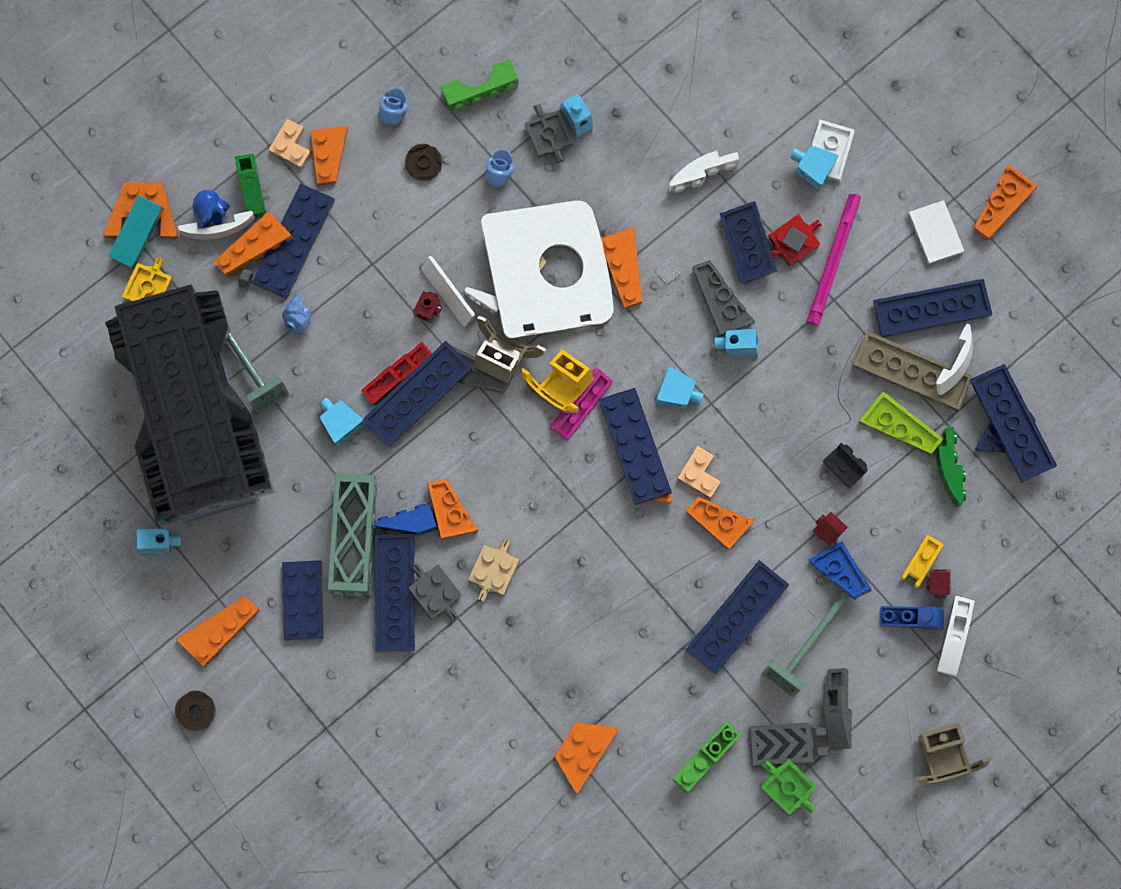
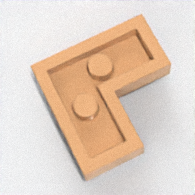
(286, 147)
(695, 475)

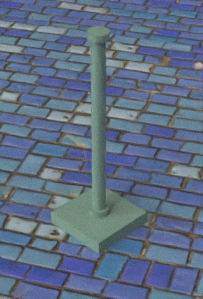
(267, 393)
(783, 677)

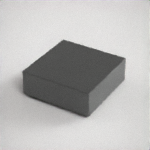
(794, 239)

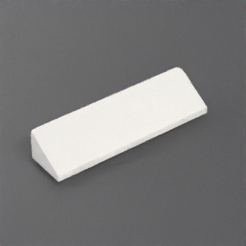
(448, 292)

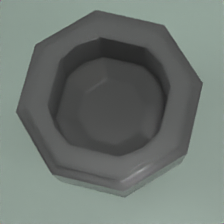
(245, 278)

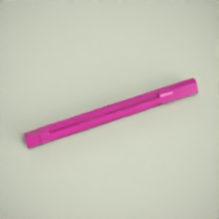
(834, 258)

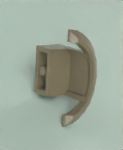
(500, 355)
(946, 755)

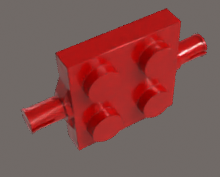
(809, 245)

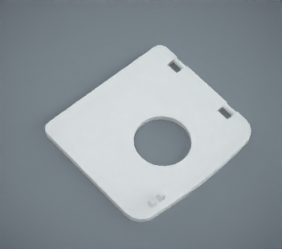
(523, 296)

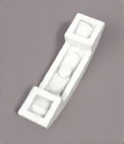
(241, 222)
(951, 377)

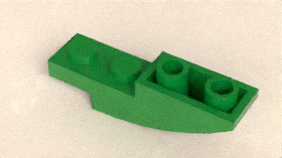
(951, 474)

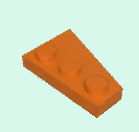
(327, 152)
(449, 513)
(719, 522)

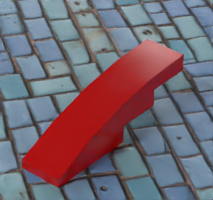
(395, 374)

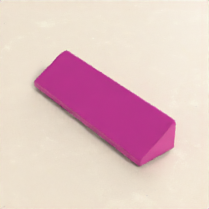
(567, 423)

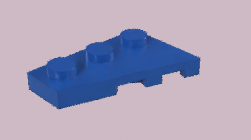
(842, 570)

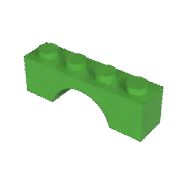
(459, 95)

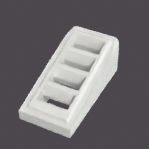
(483, 299)

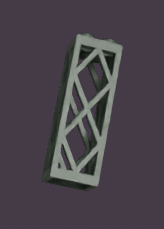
(345, 588)

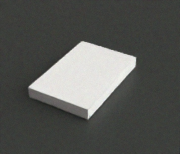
(835, 140)
(936, 232)

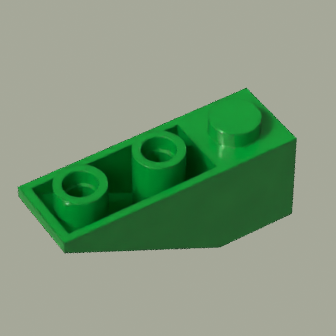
(250, 183)

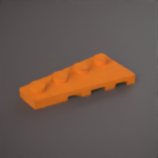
(1007, 197)
(260, 238)
(623, 265)
(214, 633)

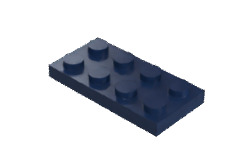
(748, 242)
(302, 600)

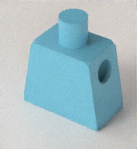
(576, 112)
(814, 165)
(746, 343)
(678, 390)
(339, 420)
(147, 541)

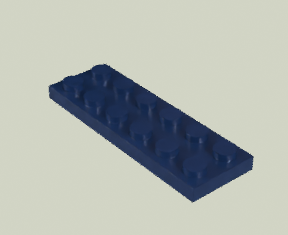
(303, 221)
(932, 308)
(417, 394)
(1013, 423)
(635, 446)
(392, 600)
(737, 617)

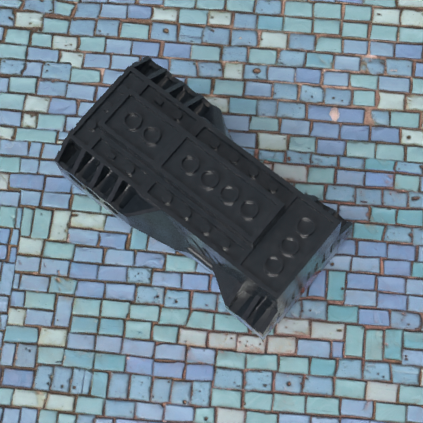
(196, 432)

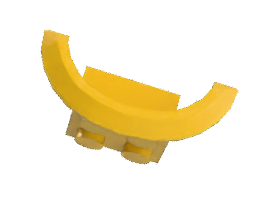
(564, 383)

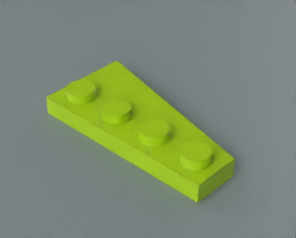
(896, 421)

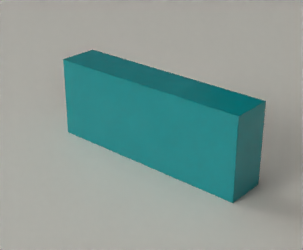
(136, 232)

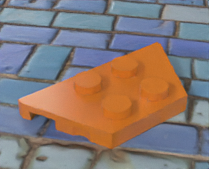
(582, 751)

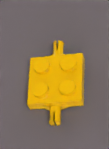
(147, 281)

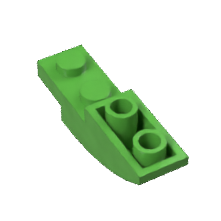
(706, 757)

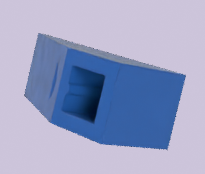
(413, 522)
(912, 617)

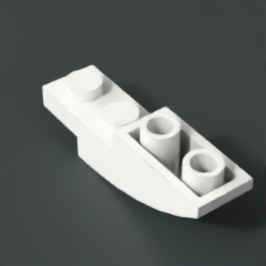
(695, 172)
(956, 636)

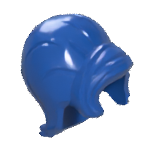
(209, 208)

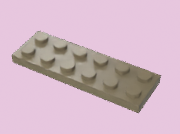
(908, 370)

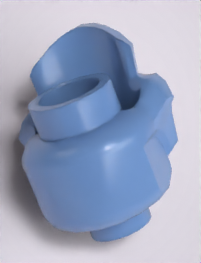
(393, 107)
(499, 168)
(296, 315)

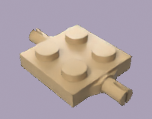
(494, 570)

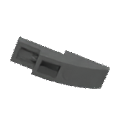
(836, 709)

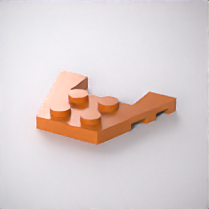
(149, 190)

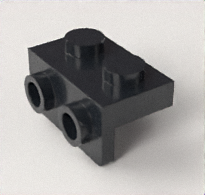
(845, 465)

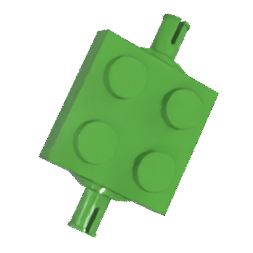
(788, 786)

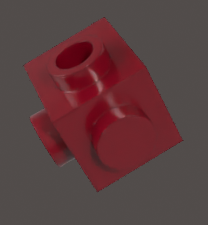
(428, 306)
(829, 528)
(939, 582)

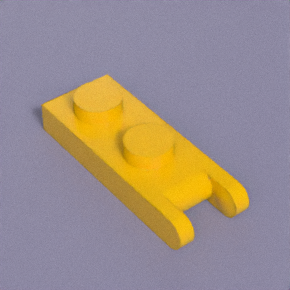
(923, 559)

